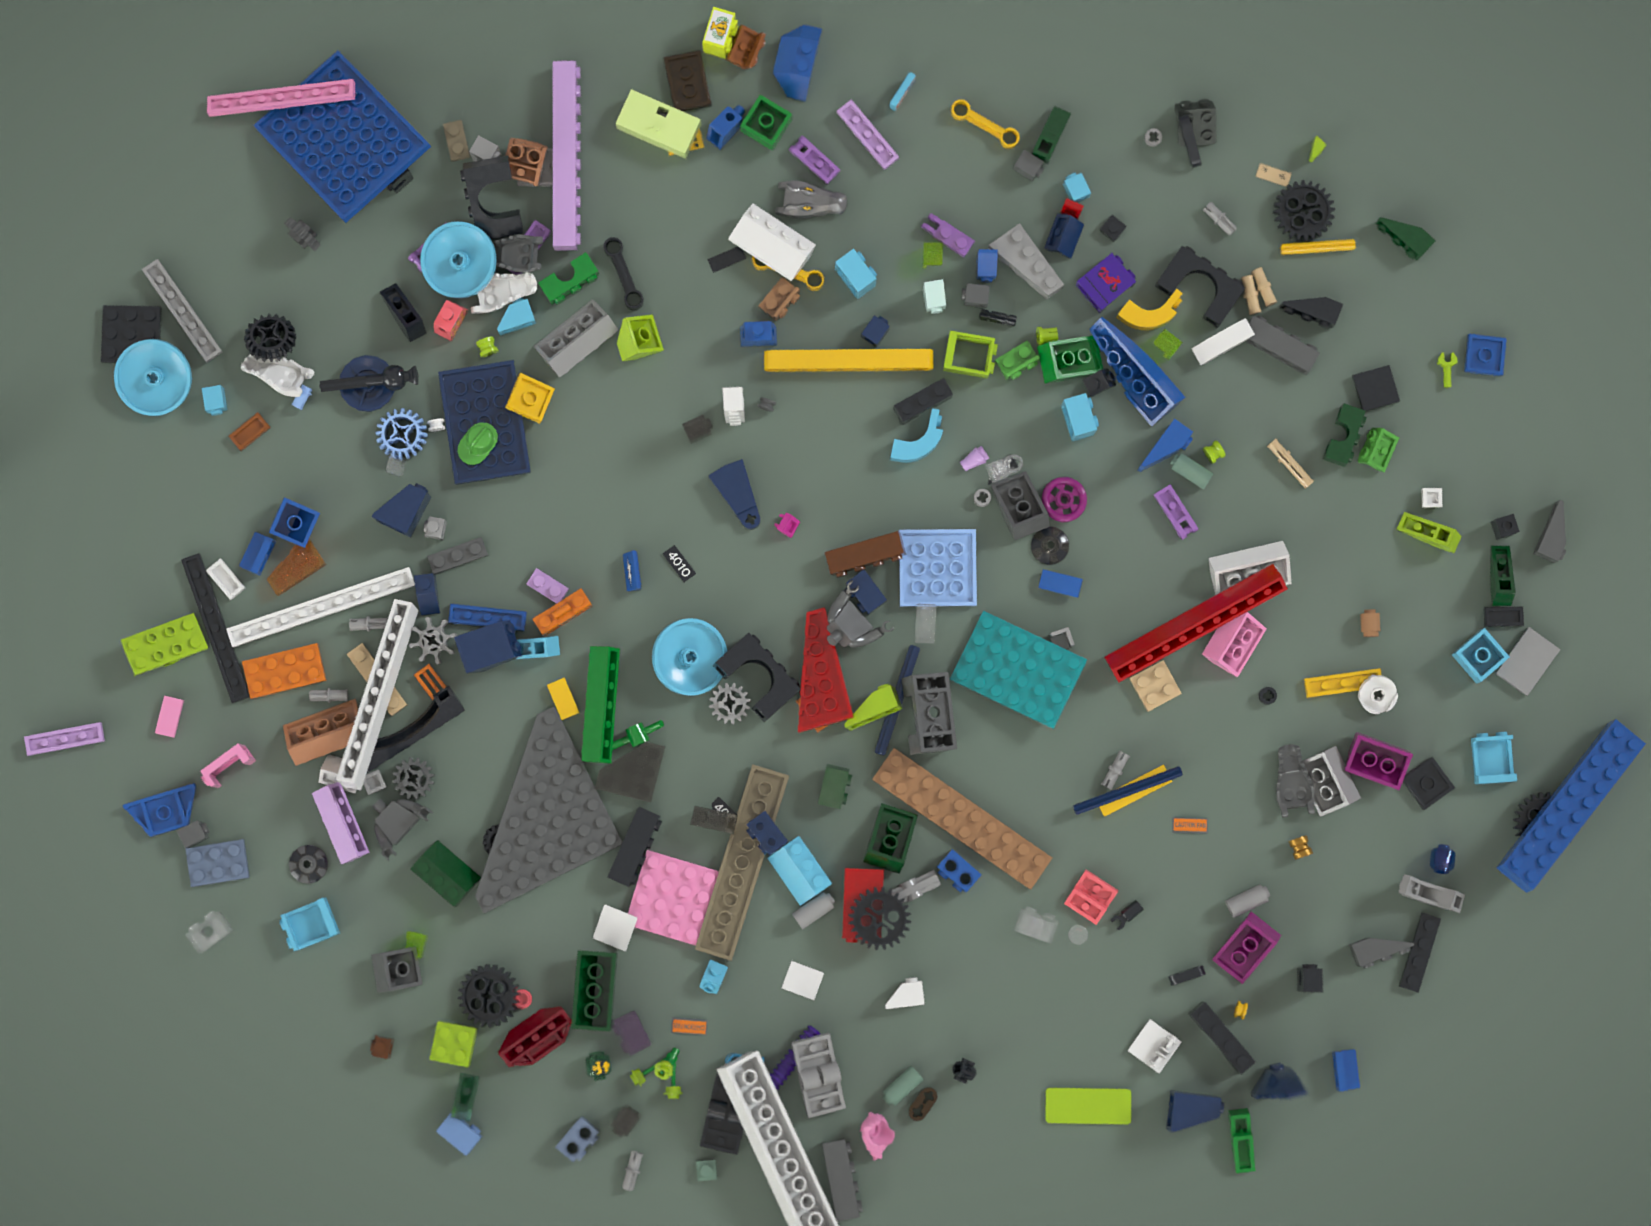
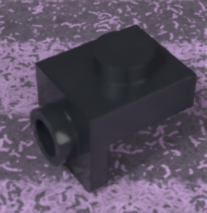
(1099, 382)

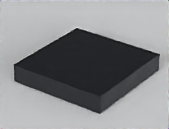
(1376, 388)
(1428, 783)

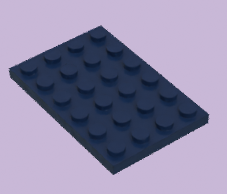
(479, 396)

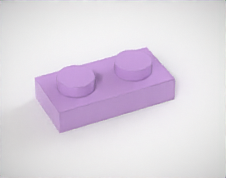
(547, 586)

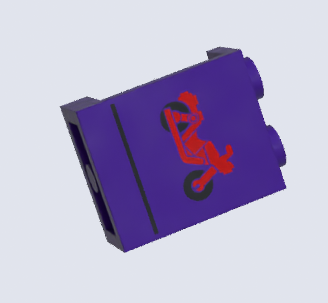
(1106, 282)

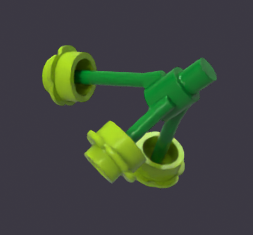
(663, 1070)

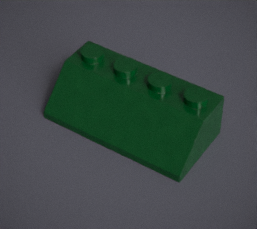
(594, 990)

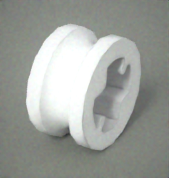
(436, 425)

